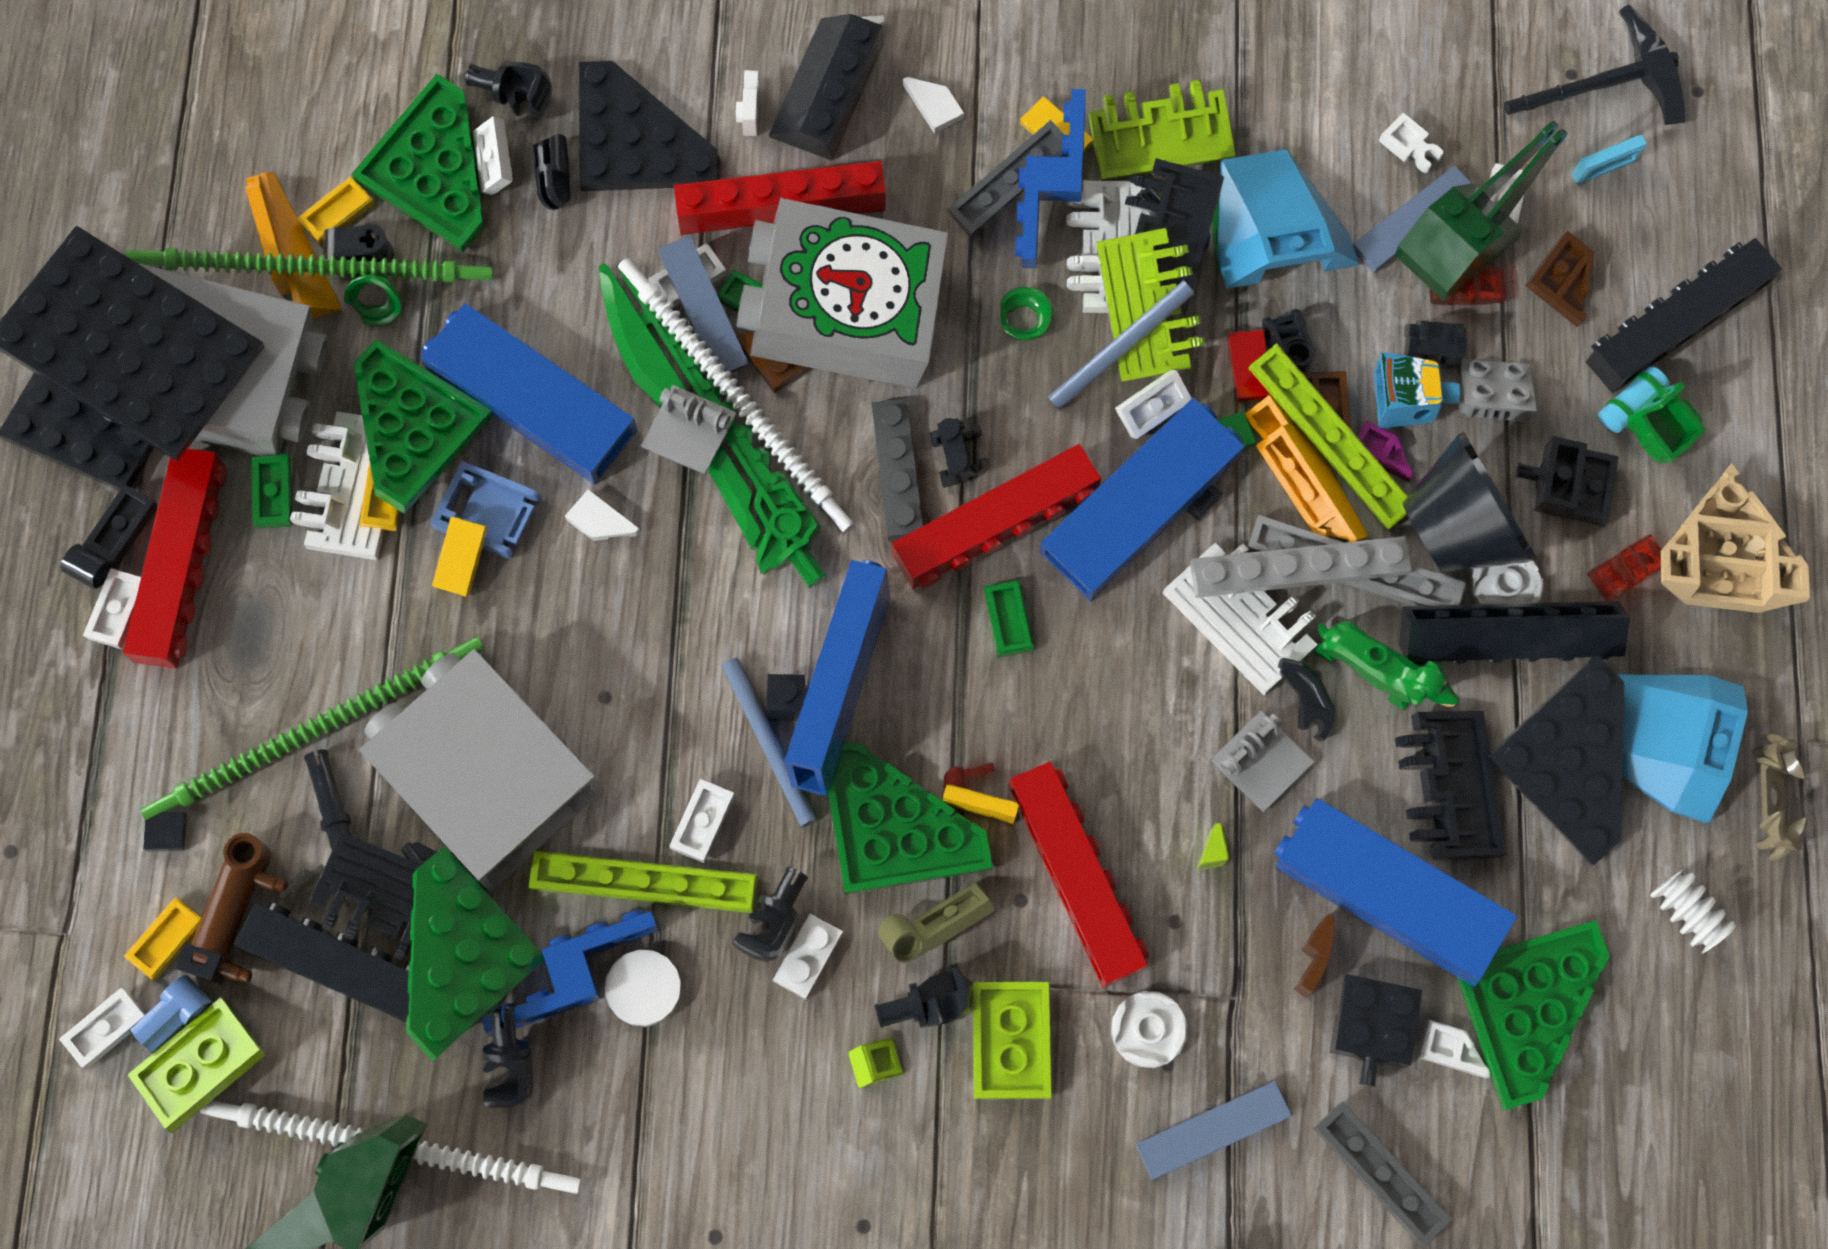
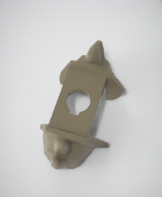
(1776, 763)

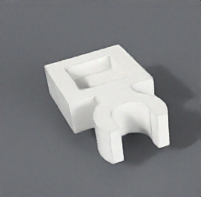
(748, 109)
(1408, 139)

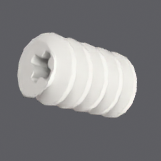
(1693, 910)

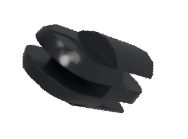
(552, 171)

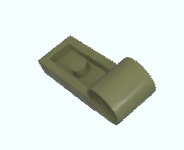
(935, 927)

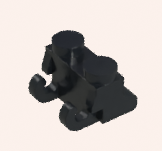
(1436, 340)
(956, 451)

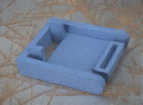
(493, 503)

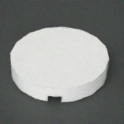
(1506, 584)
(643, 988)
(1149, 1029)

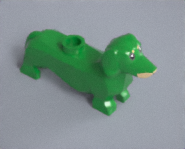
(1384, 666)

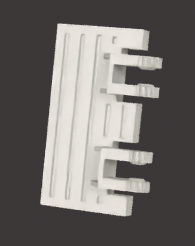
(1112, 220)
(340, 492)
(1240, 626)

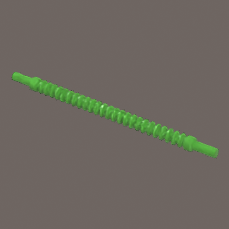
(172, 259)
(186, 793)

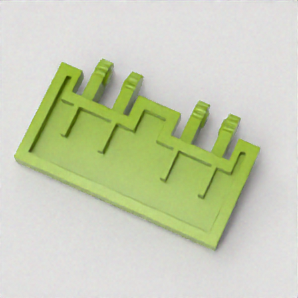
(1162, 133)
(1133, 288)

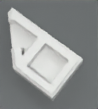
(934, 103)
(599, 519)
(1452, 1049)

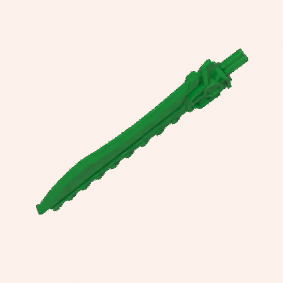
(781, 511)

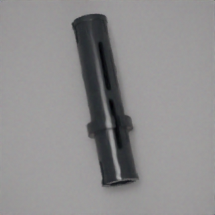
(327, 795)

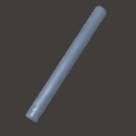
(1121, 344)
(768, 740)

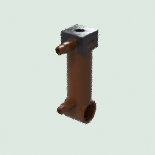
(224, 911)

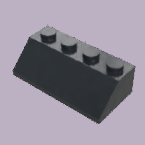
(828, 84)

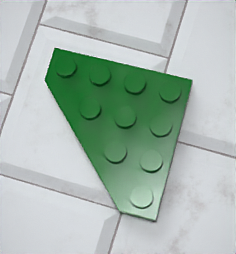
(429, 165)
(411, 423)
(896, 830)
(461, 954)
(1531, 1006)

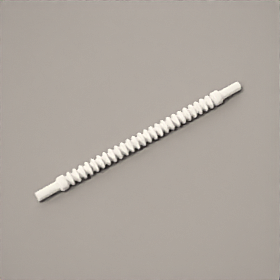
(651, 294)
(532, 1176)

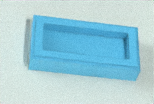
(1609, 159)

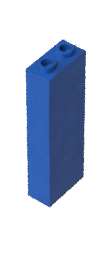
(529, 393)
(1142, 498)
(838, 678)
(1394, 891)

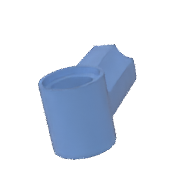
(178, 1007)

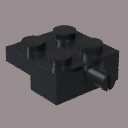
(1573, 481)
(1376, 1024)

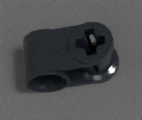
(357, 242)
(1291, 336)

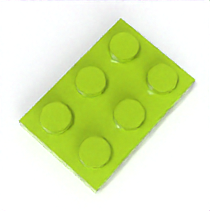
(1011, 1040)
(196, 1065)

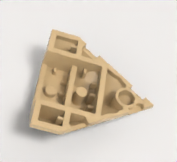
(1733, 554)

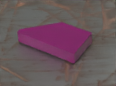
(1386, 449)

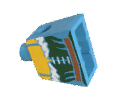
(1410, 390)

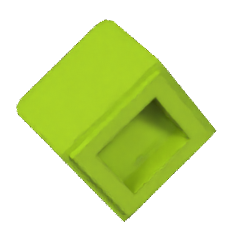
(1215, 849)
(875, 1062)

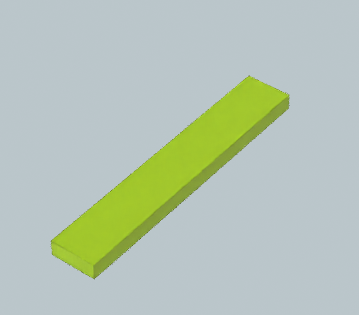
(1330, 435)
(643, 882)

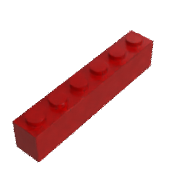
(742, 200)
(995, 517)
(175, 559)
(1078, 875)

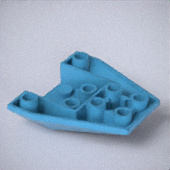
(1274, 220)
(1682, 739)

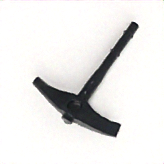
(1652, 64)

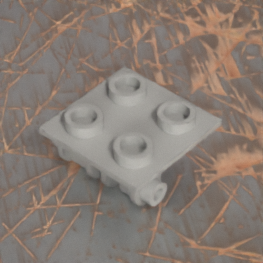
(1497, 387)
(688, 429)
(1262, 760)

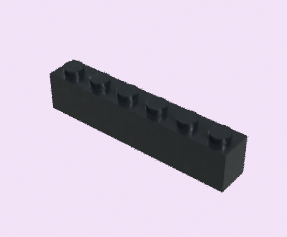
(1683, 314)
(1514, 631)
(326, 959)

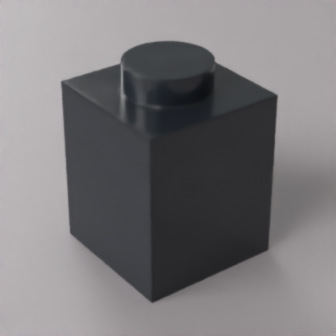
(785, 696)

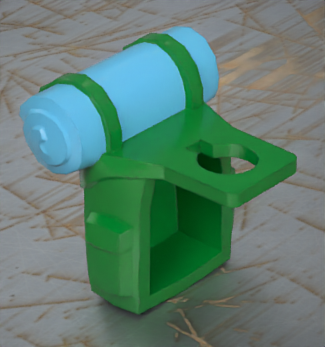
(1655, 415)

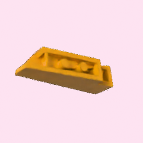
(283, 234)
(1304, 473)

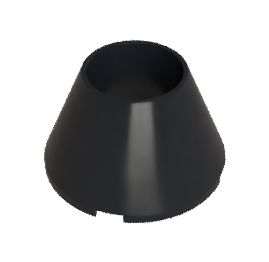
(1464, 514)

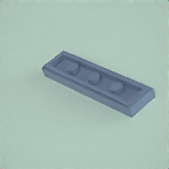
(1381, 242)
(702, 302)
(1213, 1130)

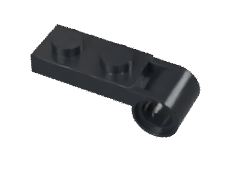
(109, 538)

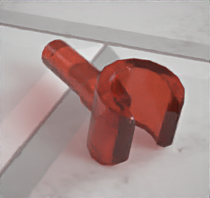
(957, 775)

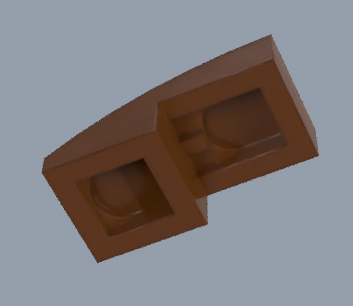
(1319, 947)

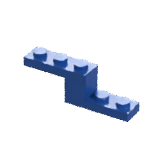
(1051, 179)
(571, 969)

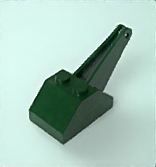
(1467, 228)
(352, 1192)

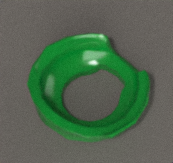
(1026, 298)
(377, 314)

